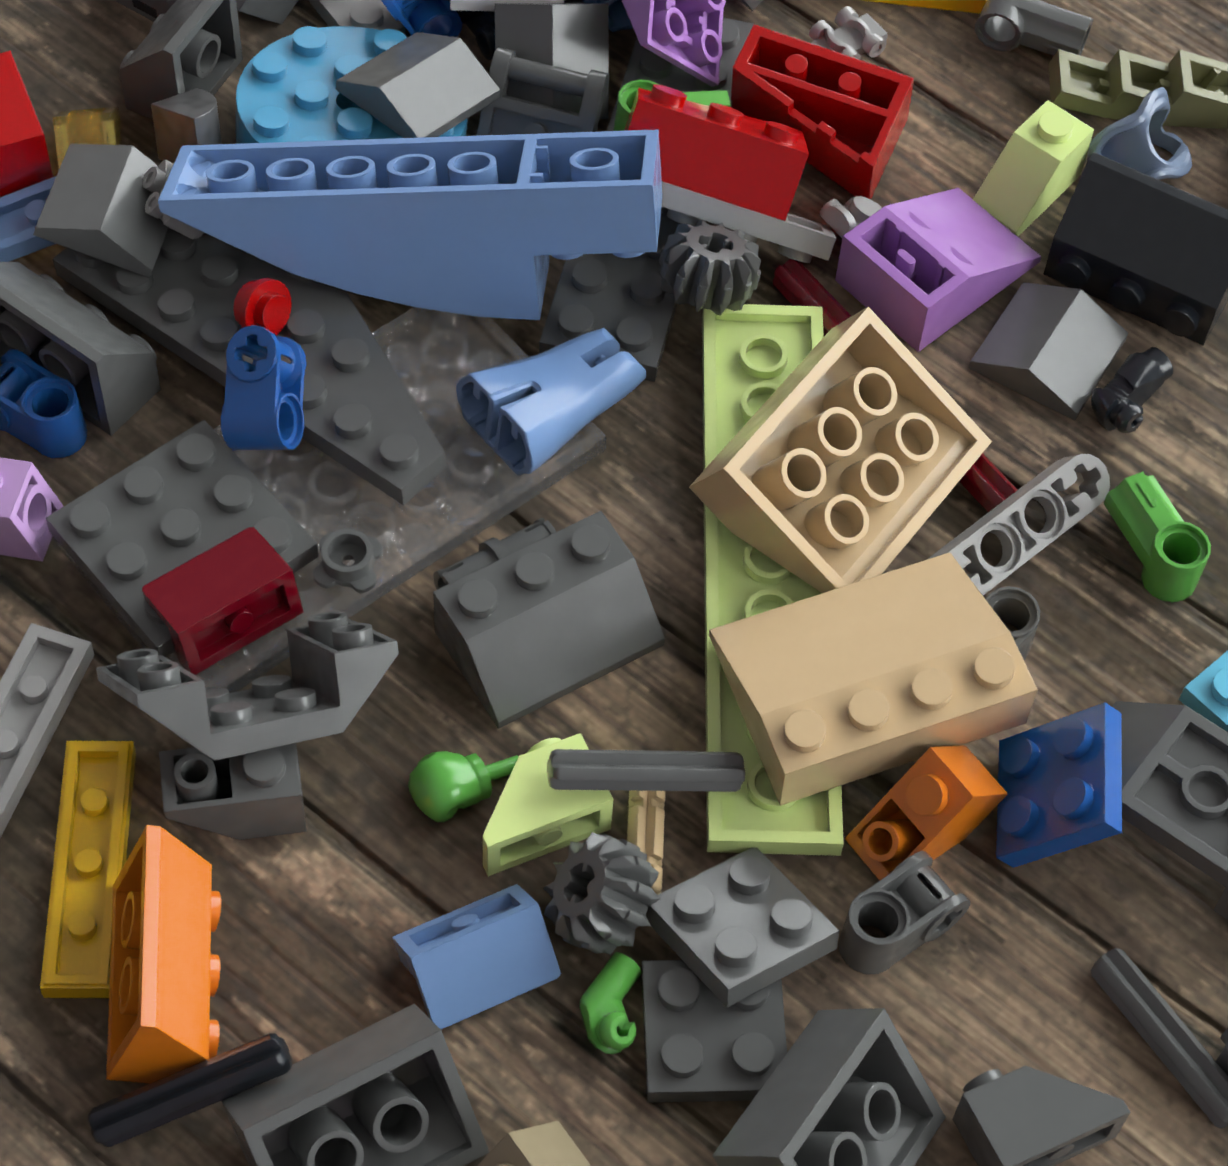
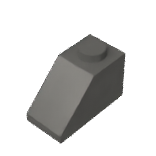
(1034, 1118)

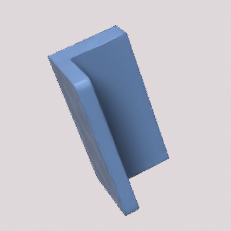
(479, 955)

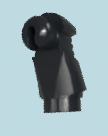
(1122, 399)

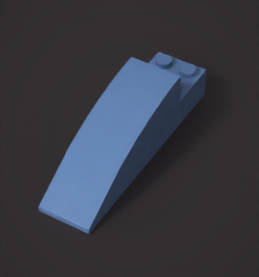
(428, 217)

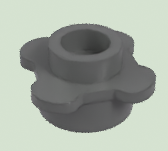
(348, 545)

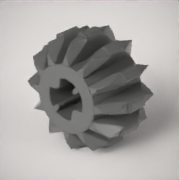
(709, 267)
(601, 893)

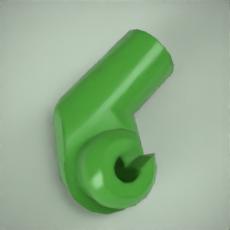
(603, 1005)

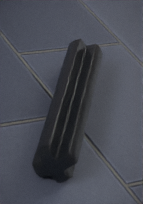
(190, 1090)

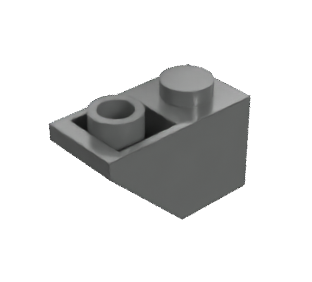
(235, 795)

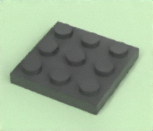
(166, 514)

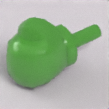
(454, 781)

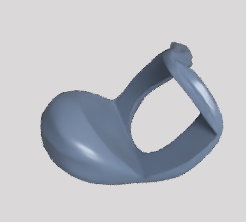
(1132, 137)

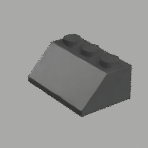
(77, 343)
(547, 619)
(838, 1100)
(364, 1102)

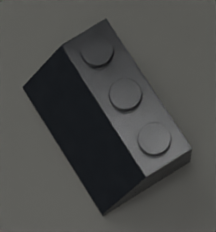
(1144, 248)

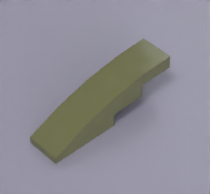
(1115, 89)

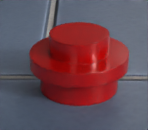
(263, 304)

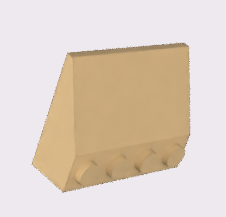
(843, 458)
(873, 676)

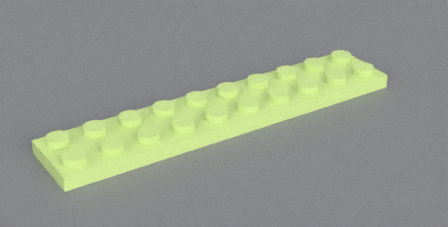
(742, 365)

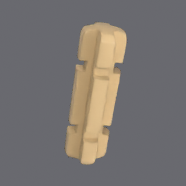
(647, 828)

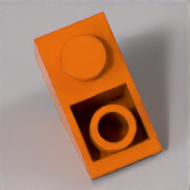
(927, 809)

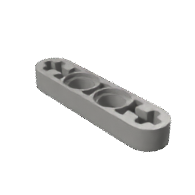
(1009, 522)

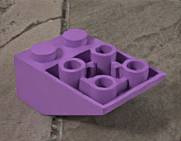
(682, 33)
(930, 263)

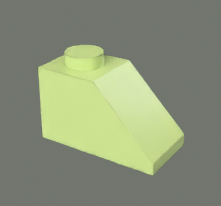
(1035, 167)
(538, 819)

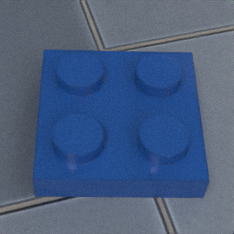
(1060, 785)

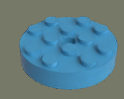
(292, 90)

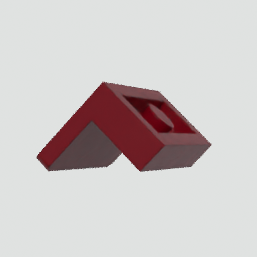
(224, 599)

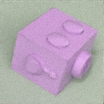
(24, 509)

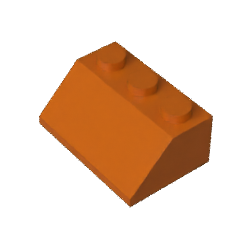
(162, 961)

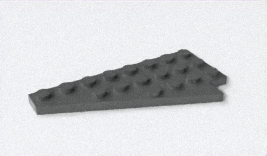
(351, 392)

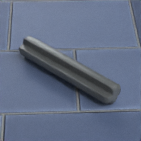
(645, 770)
(1164, 1033)

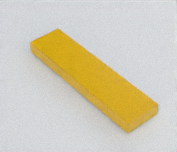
(85, 866)

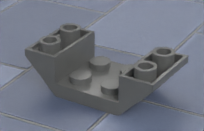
(332, 676)
(1178, 784)

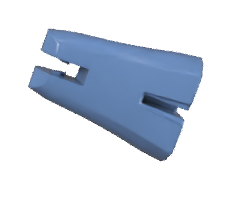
(544, 400)

